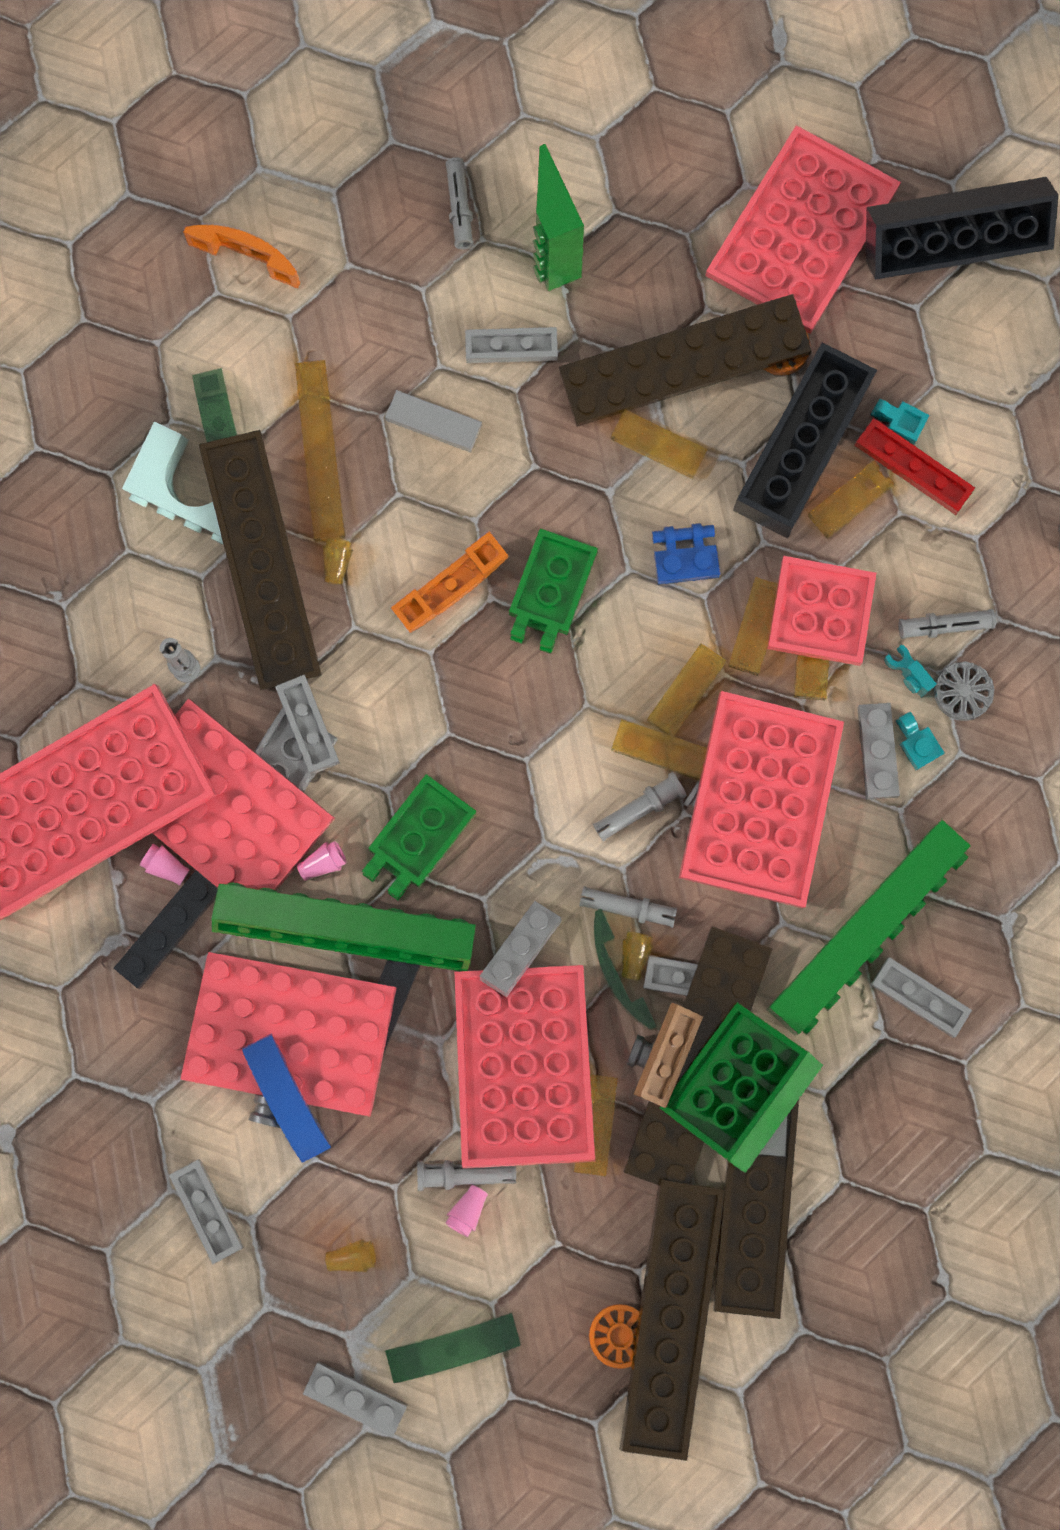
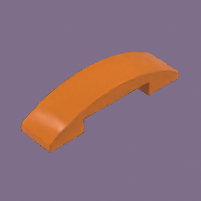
(211, 237)
(451, 584)

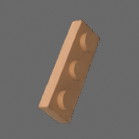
(668, 1055)

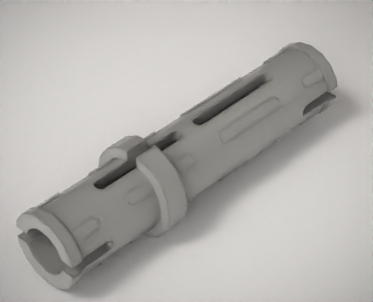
(460, 214)
(934, 625)
(628, 907)

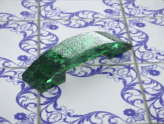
(214, 405)
(637, 1009)
(453, 1348)

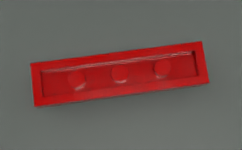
(914, 466)

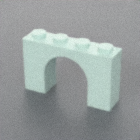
(153, 481)

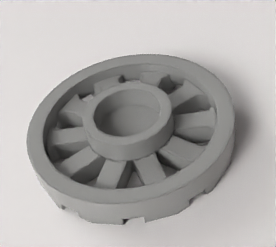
(964, 691)

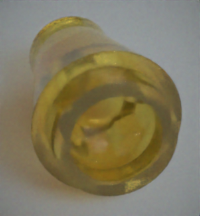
(336, 560)
(635, 954)
(353, 1257)

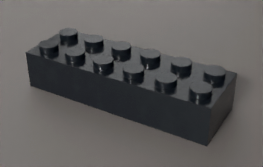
(961, 227)
(804, 440)

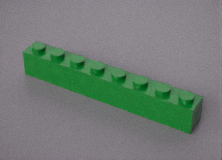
(343, 927)
(868, 928)

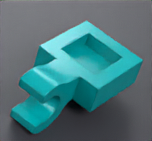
(904, 420)
(914, 674)
(919, 746)

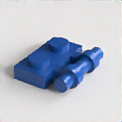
(686, 563)

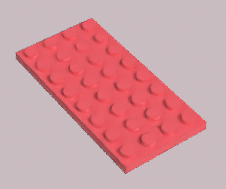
(94, 796)

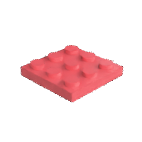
(822, 610)

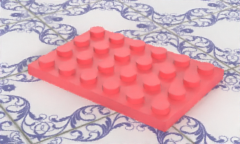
(802, 226)
(761, 800)
(255, 823)
(322, 1023)
(524, 1070)

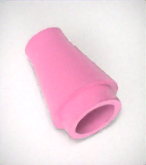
(324, 860)
(163, 864)
(466, 1212)

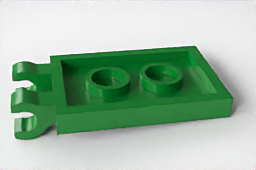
(551, 587)
(418, 836)

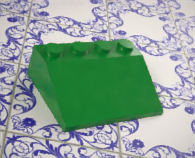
(557, 228)
(742, 1086)

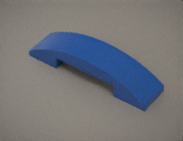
(285, 1098)

